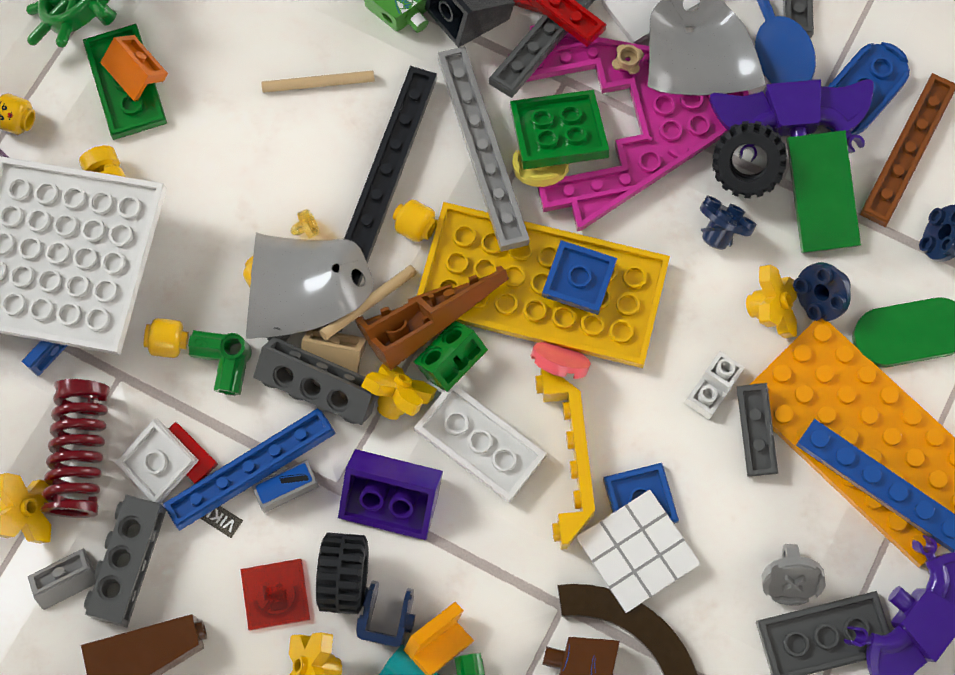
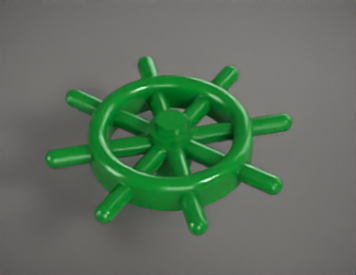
(67, 17)

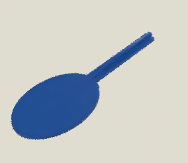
(783, 48)

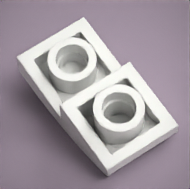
(714, 385)

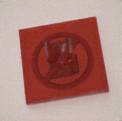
(275, 594)

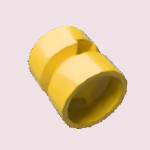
(101, 160)

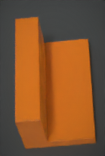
(132, 65)

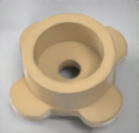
(628, 51)

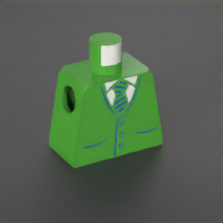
(400, 13)

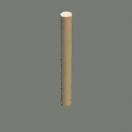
(318, 81)
(375, 297)

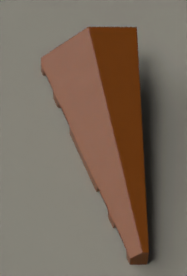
(404, 330)

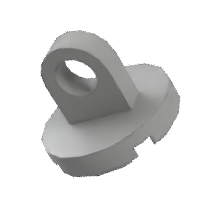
(793, 578)

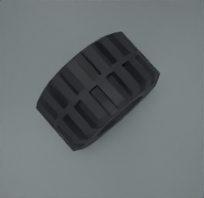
(744, 183)
(342, 573)

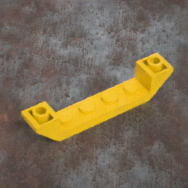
(559, 389)

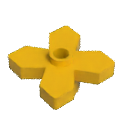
(774, 302)
(397, 392)
(21, 509)
(313, 655)

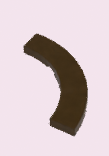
(640, 622)

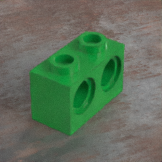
(450, 355)

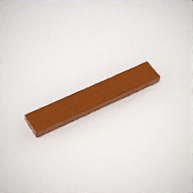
(908, 150)

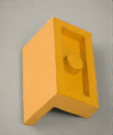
(438, 641)

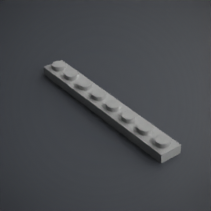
(483, 149)

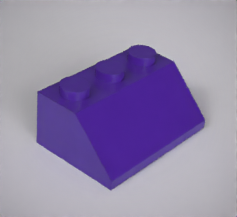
(389, 494)

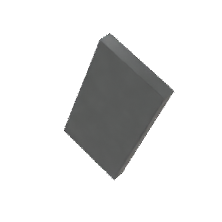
(815, 636)

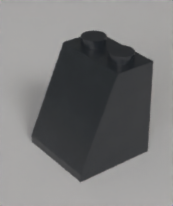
(468, 18)

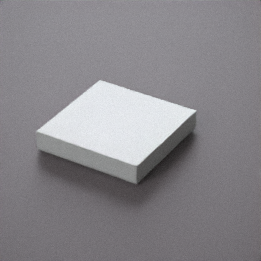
(156, 461)

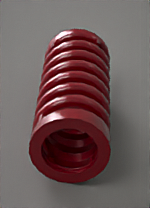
(82, 389)

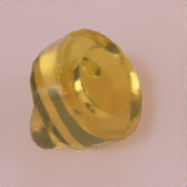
(305, 224)

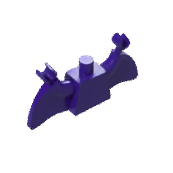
(798, 109)
(921, 625)

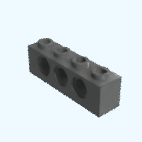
(305, 366)
(130, 577)

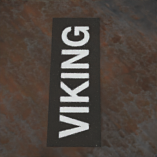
(223, 521)

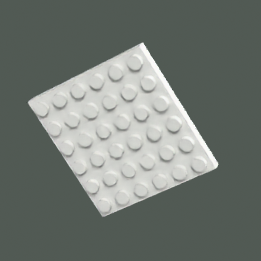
(72, 252)

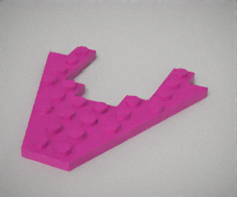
(670, 128)

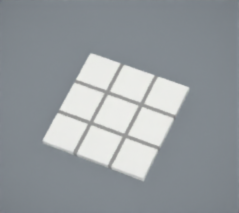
(638, 551)

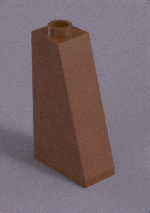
(146, 649)

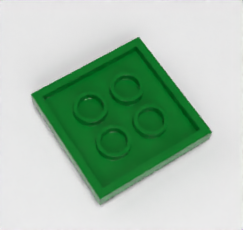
(559, 129)

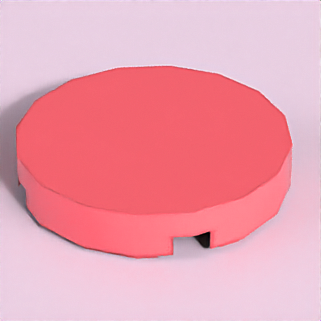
(560, 360)

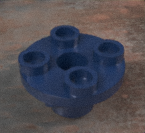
(724, 223)
(939, 234)
(823, 291)

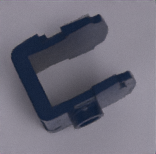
(406, 621)

